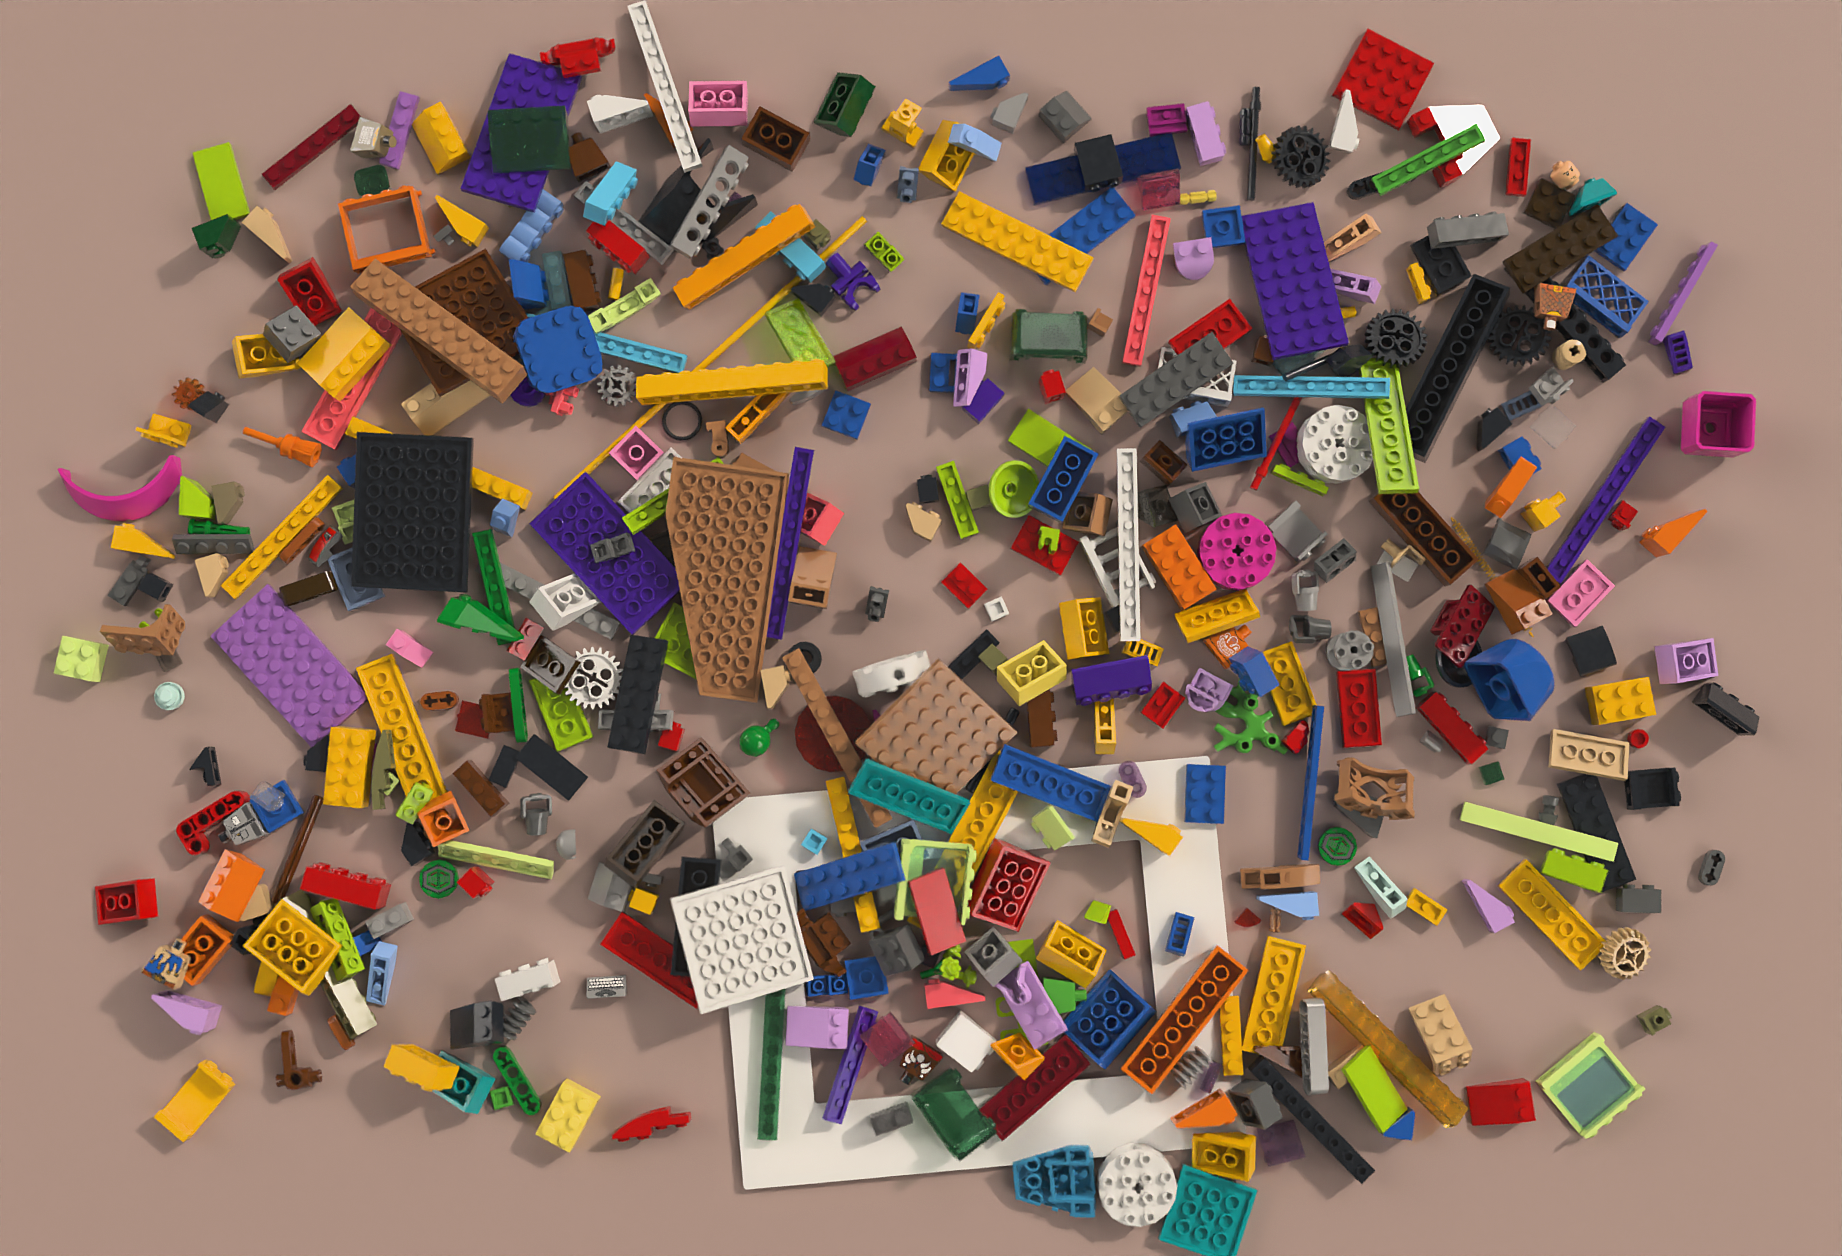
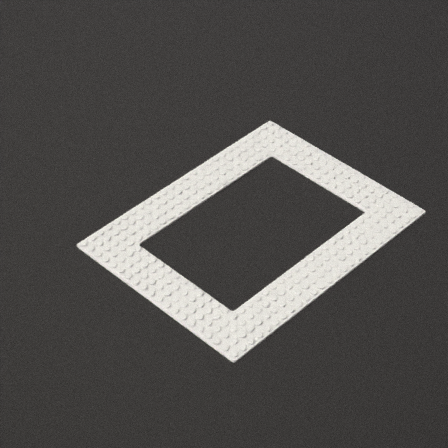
(1087, 1111)

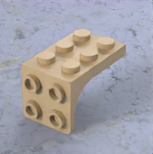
(1442, 1034)

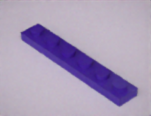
(849, 1066)

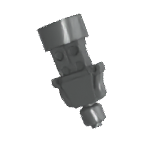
(1548, 815)

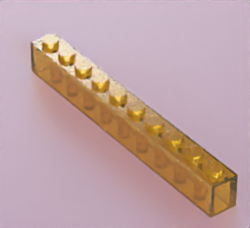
(1389, 1049)

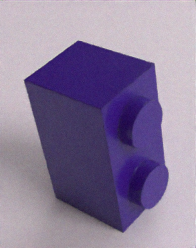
(984, 400)

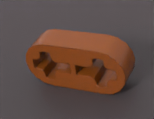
(440, 705)
(340, 1032)

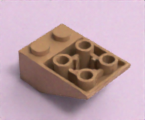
(812, 577)

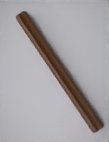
(298, 848)

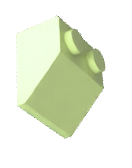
(1052, 828)

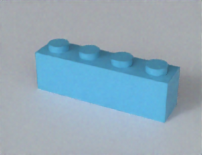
(610, 193)
(798, 255)

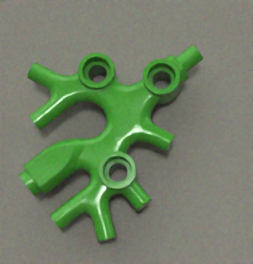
(1254, 724)

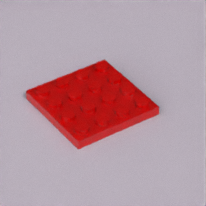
(1384, 79)

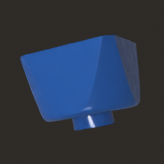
(1511, 680)

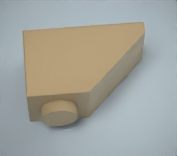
(212, 573)

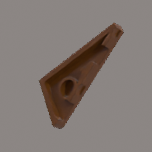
(1285, 1056)

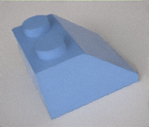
(1197, 412)

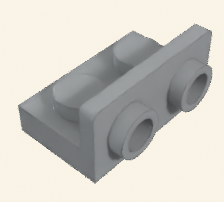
(1549, 387)

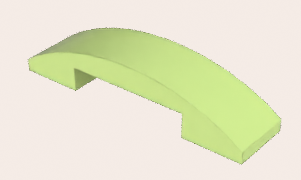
(624, 307)

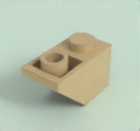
(923, 523)

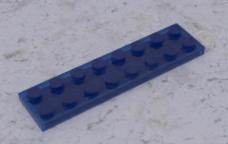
(1136, 158)

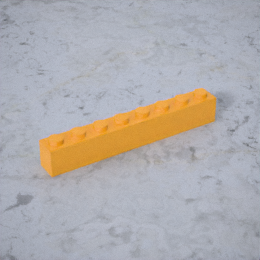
(744, 256)

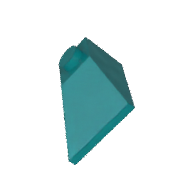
(1591, 194)

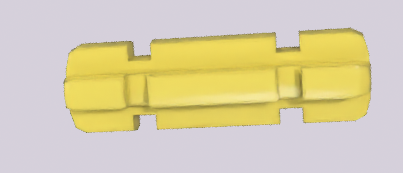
(1198, 197)

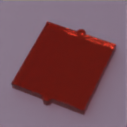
(470, 720)

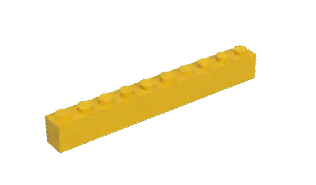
(732, 382)
(481, 480)

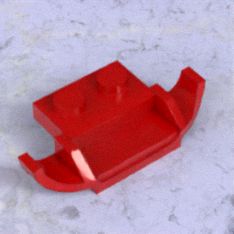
(579, 56)

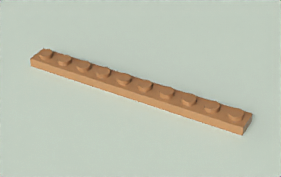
(831, 727)

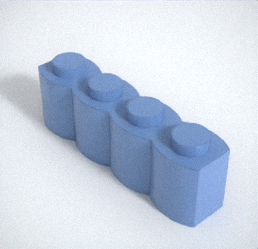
(531, 227)

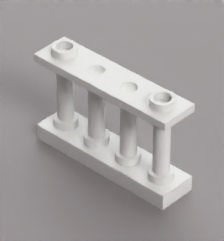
(1097, 562)

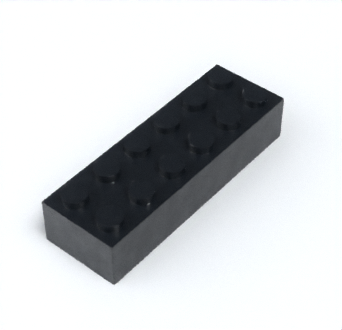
(694, 876)

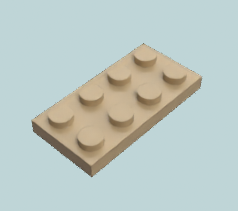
(1589, 755)

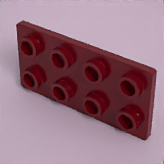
(1461, 625)

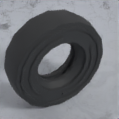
(813, 650)

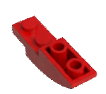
(643, 1124)

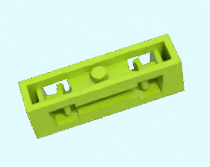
(338, 929)

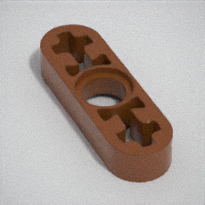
(300, 542)

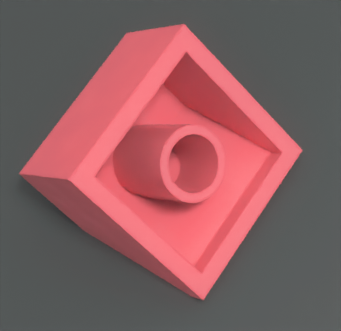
(819, 519)

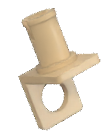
(1397, 554)

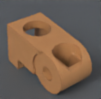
(720, 438)

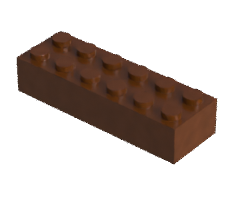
(1427, 533)

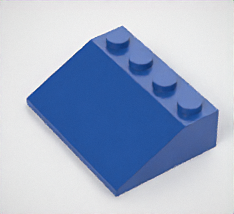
(1226, 439)
(1108, 1019)

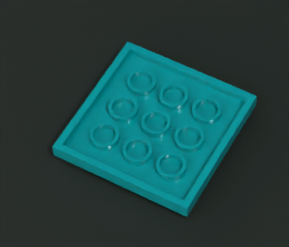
(1208, 1213)

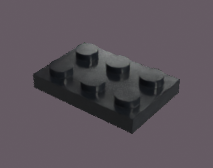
(1441, 265)

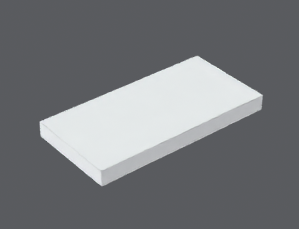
(651, 483)

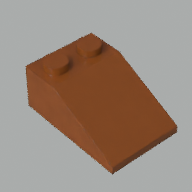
(1517, 601)

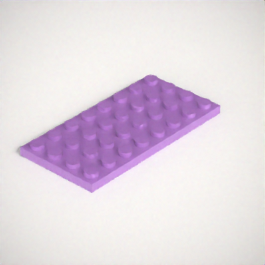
(290, 665)

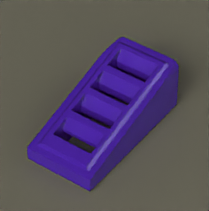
(1683, 343)

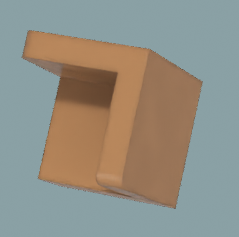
(1100, 323)

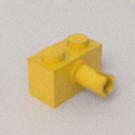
(1542, 512)

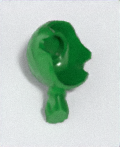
(756, 739)

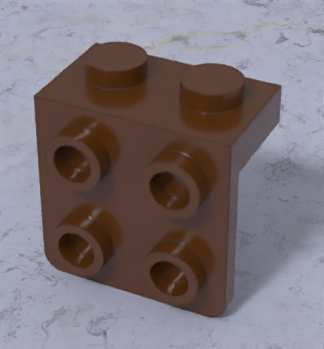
(496, 713)

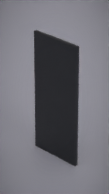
(551, 767)

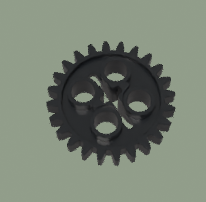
(1301, 156)
(1503, 329)
(1395, 338)

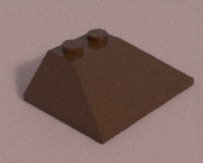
(701, 783)

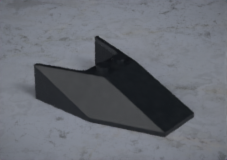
(676, 198)

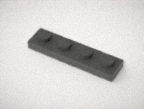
(213, 543)

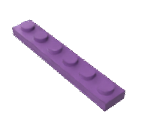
(1685, 287)

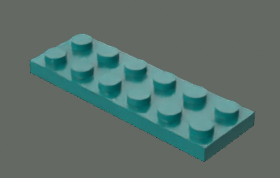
(909, 796)

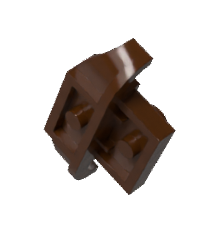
(823, 941)

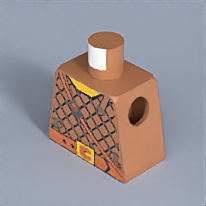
(1552, 303)

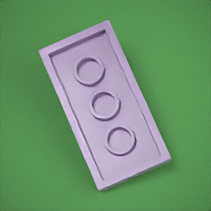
(1031, 1005)

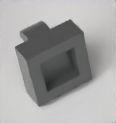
(444, 234)

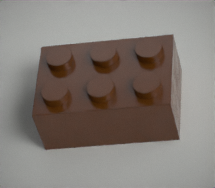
(776, 138)

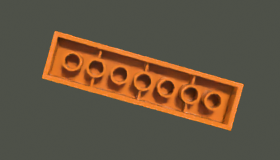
(1184, 1019)

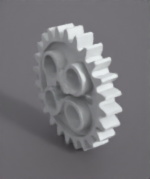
(601, 662)

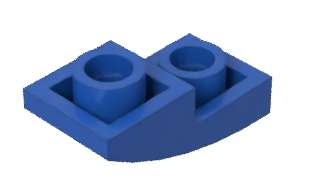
(827, 985)

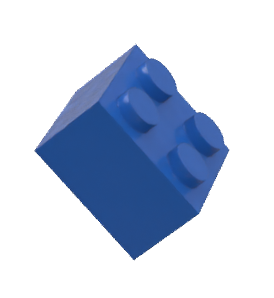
(1253, 671)

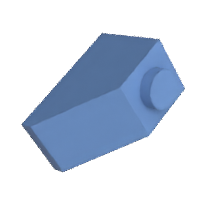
(505, 517)

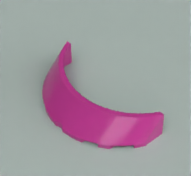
(131, 505)

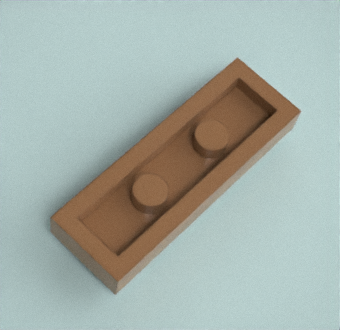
(1371, 627)

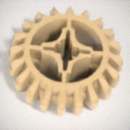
(1630, 954)

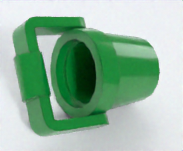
(1417, 672)

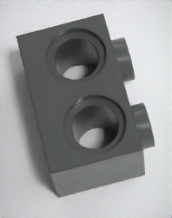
(1335, 560)

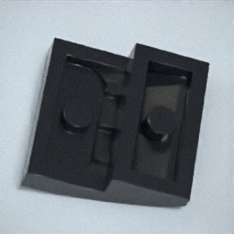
(1591, 650)

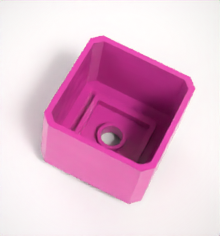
(1732, 420)

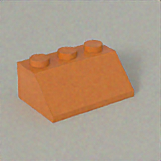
(231, 885)

